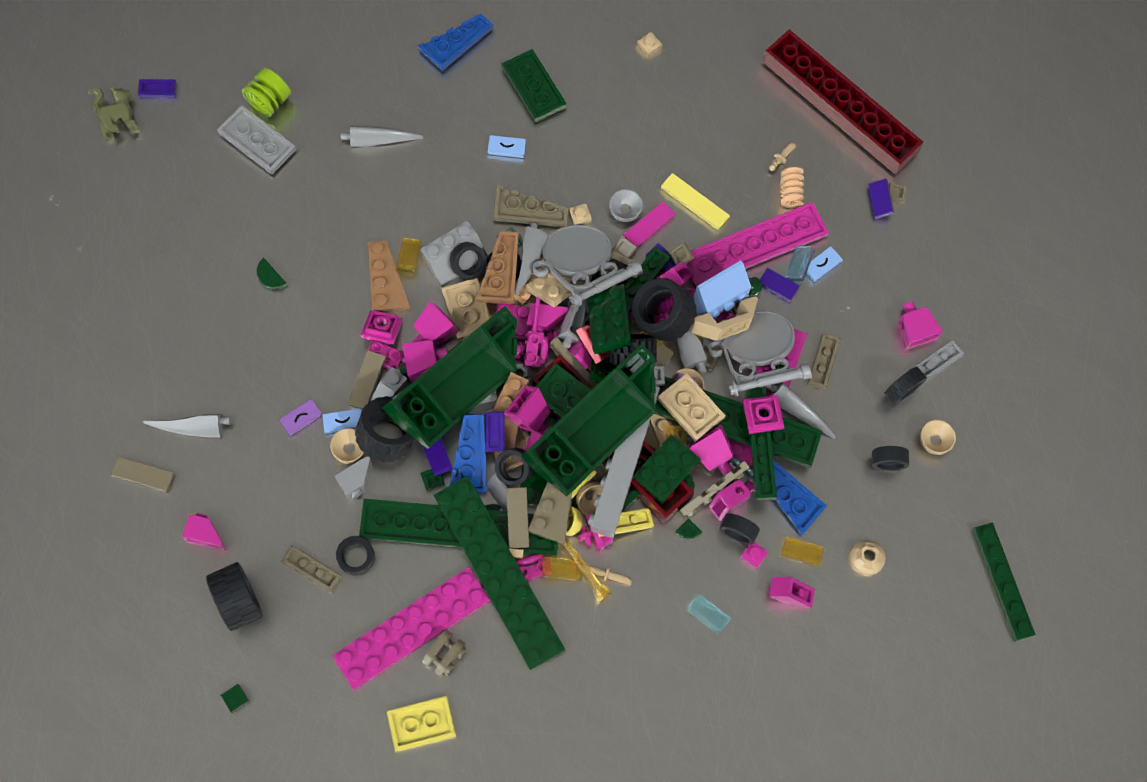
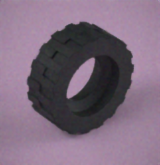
(905, 385)

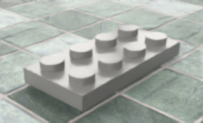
(256, 139)

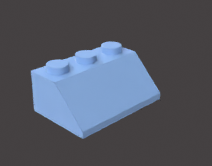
(722, 291)

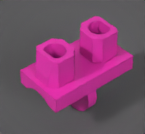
(600, 542)

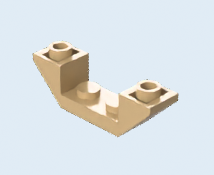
(707, 327)

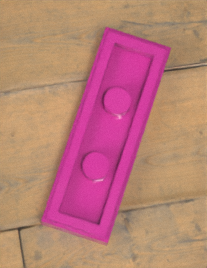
(650, 224)

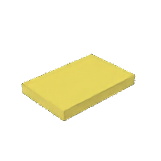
(421, 723)

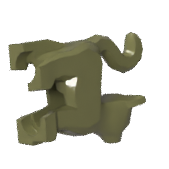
(113, 113)

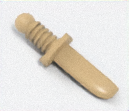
(781, 158)
(607, 574)

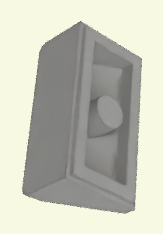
(498, 491)

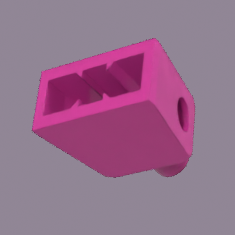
(678, 274)
(434, 325)
(918, 326)
(421, 356)
(529, 410)
(714, 450)
(731, 498)

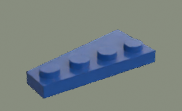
(451, 45)
(471, 453)
(796, 500)

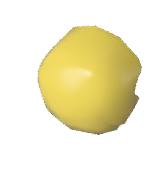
(575, 521)

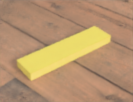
(695, 201)

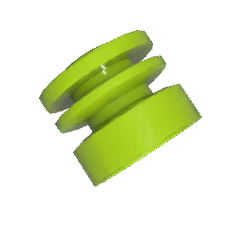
(266, 92)

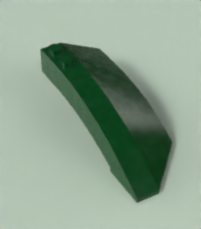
(457, 380)
(596, 423)

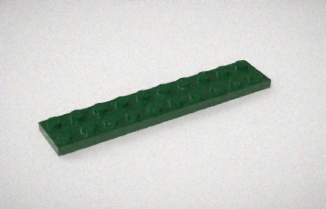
(793, 443)
(428, 526)
(499, 573)

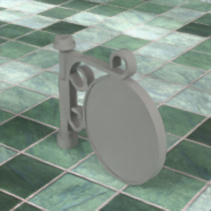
(578, 253)
(764, 343)

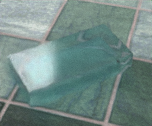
(799, 263)
(709, 614)

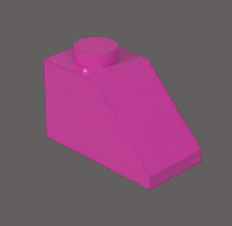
(548, 317)
(581, 354)
(202, 531)
(791, 591)

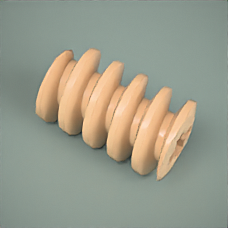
(792, 188)

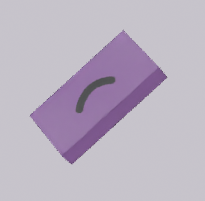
(300, 417)

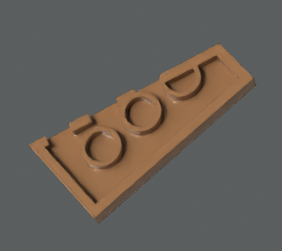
(500, 277)
(386, 285)
(509, 392)

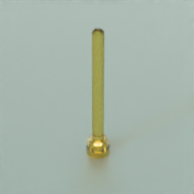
(600, 590)

